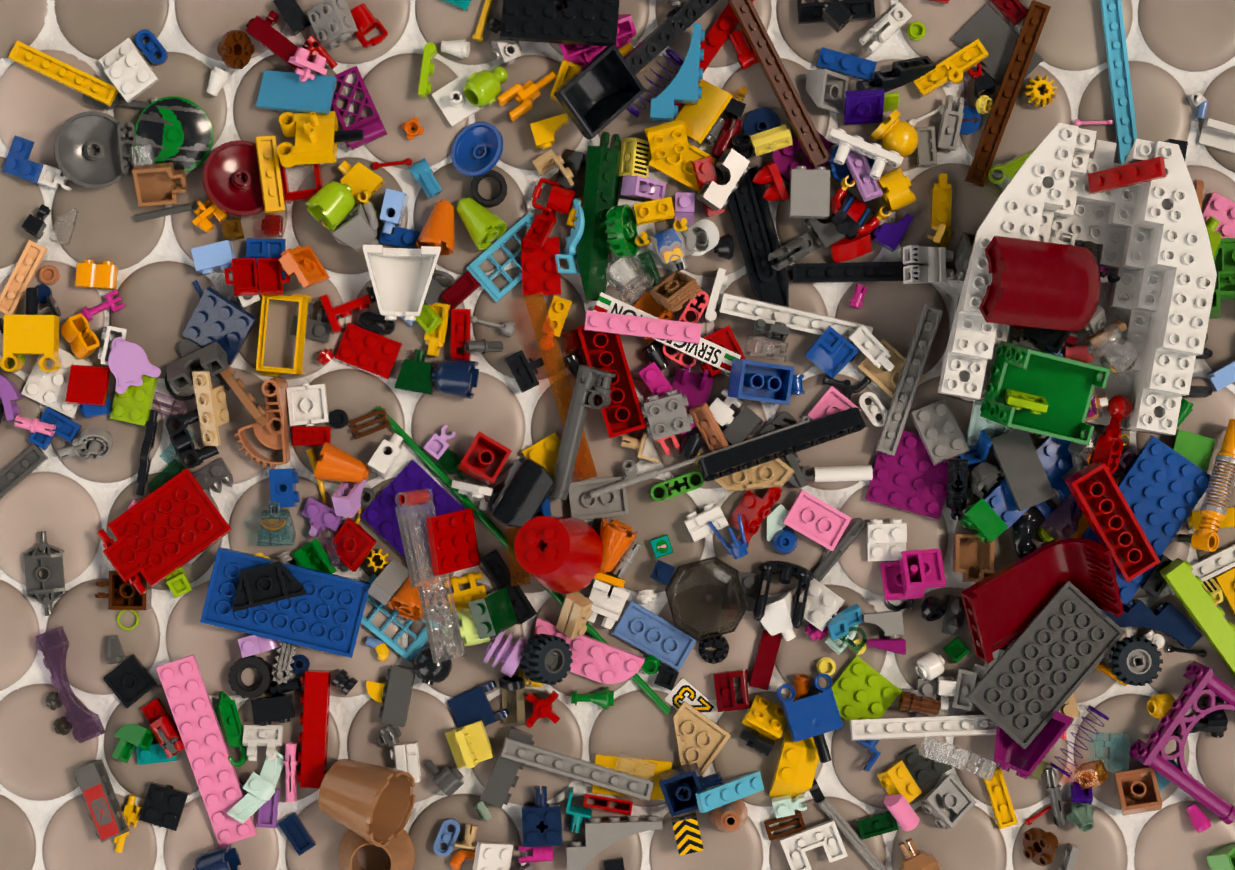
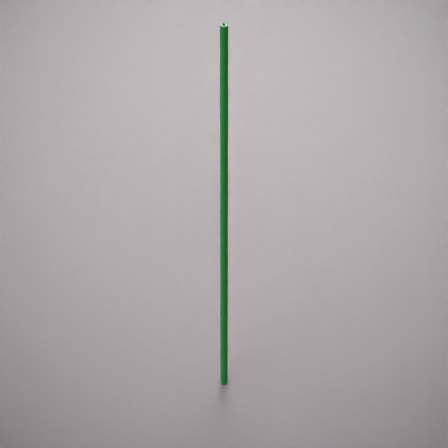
(501, 537)

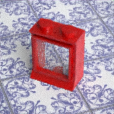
(301, 181)

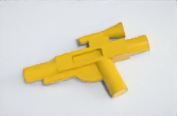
(130, 817)

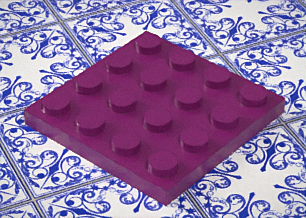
(909, 479)

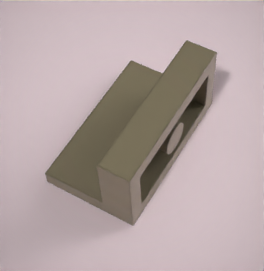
(515, 703)

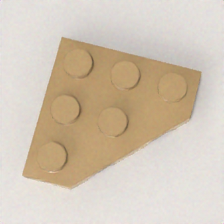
(766, 475)
(697, 737)

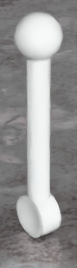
(913, 121)

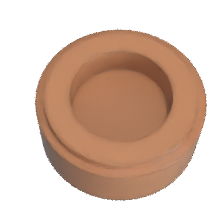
(49, 274)

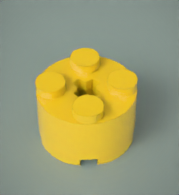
(896, 190)

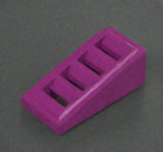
(893, 645)

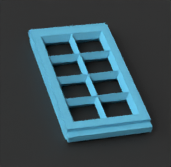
(486, 281)
(414, 647)

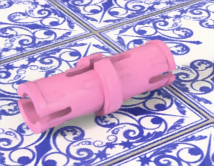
(34, 425)

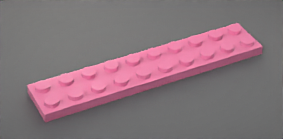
(205, 747)

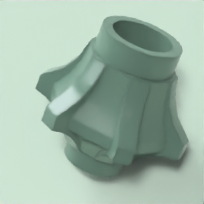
(1081, 816)

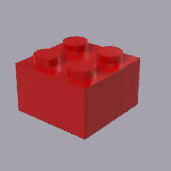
(484, 459)

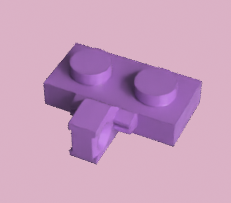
(320, 516)

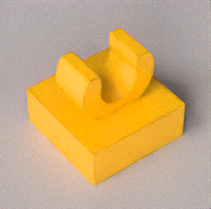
(942, 235)

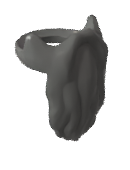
(436, 285)

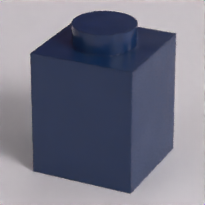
(662, 572)

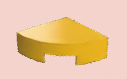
(375, 690)

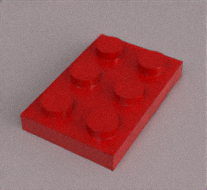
(540, 268)
(368, 350)

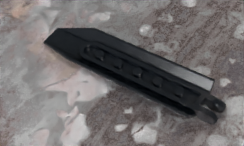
(758, 239)

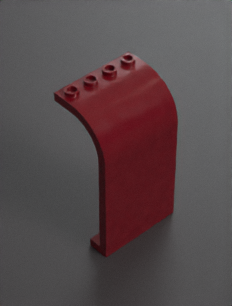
(1010, 598)

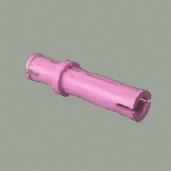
(291, 771)

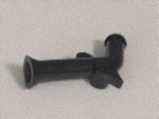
(846, 385)

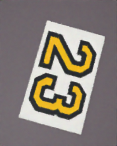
(686, 692)

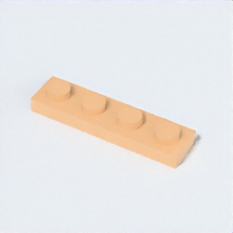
(21, 277)

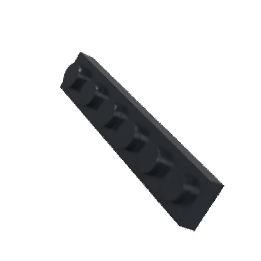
(847, 272)

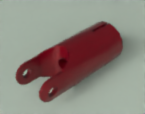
(725, 137)

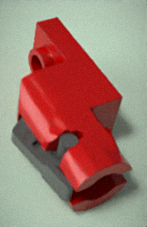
(163, 727)

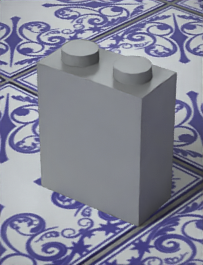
(809, 193)

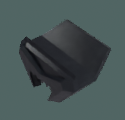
(521, 493)

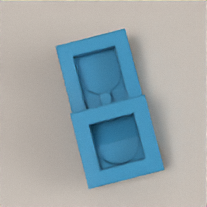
(841, 622)

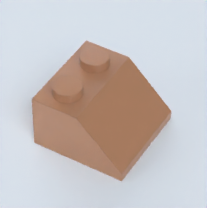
(1138, 791)

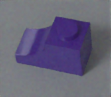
(891, 234)

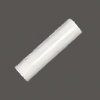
(843, 473)

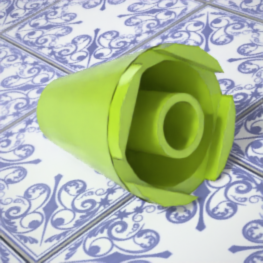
(480, 223)

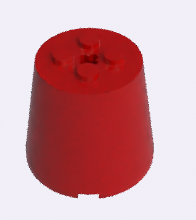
(570, 557)

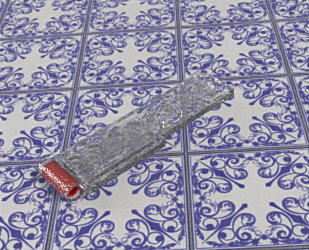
(433, 590)

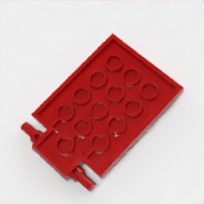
(163, 531)

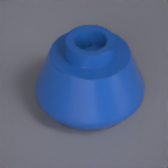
(779, 538)

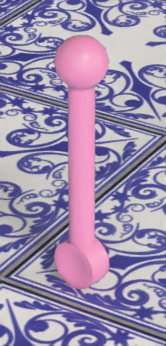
(1077, 122)

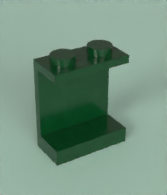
(493, 613)

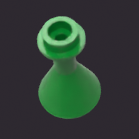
(602, 698)

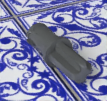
(483, 346)

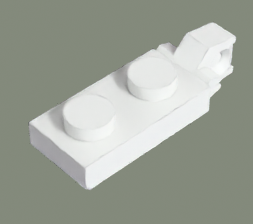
(871, 348)

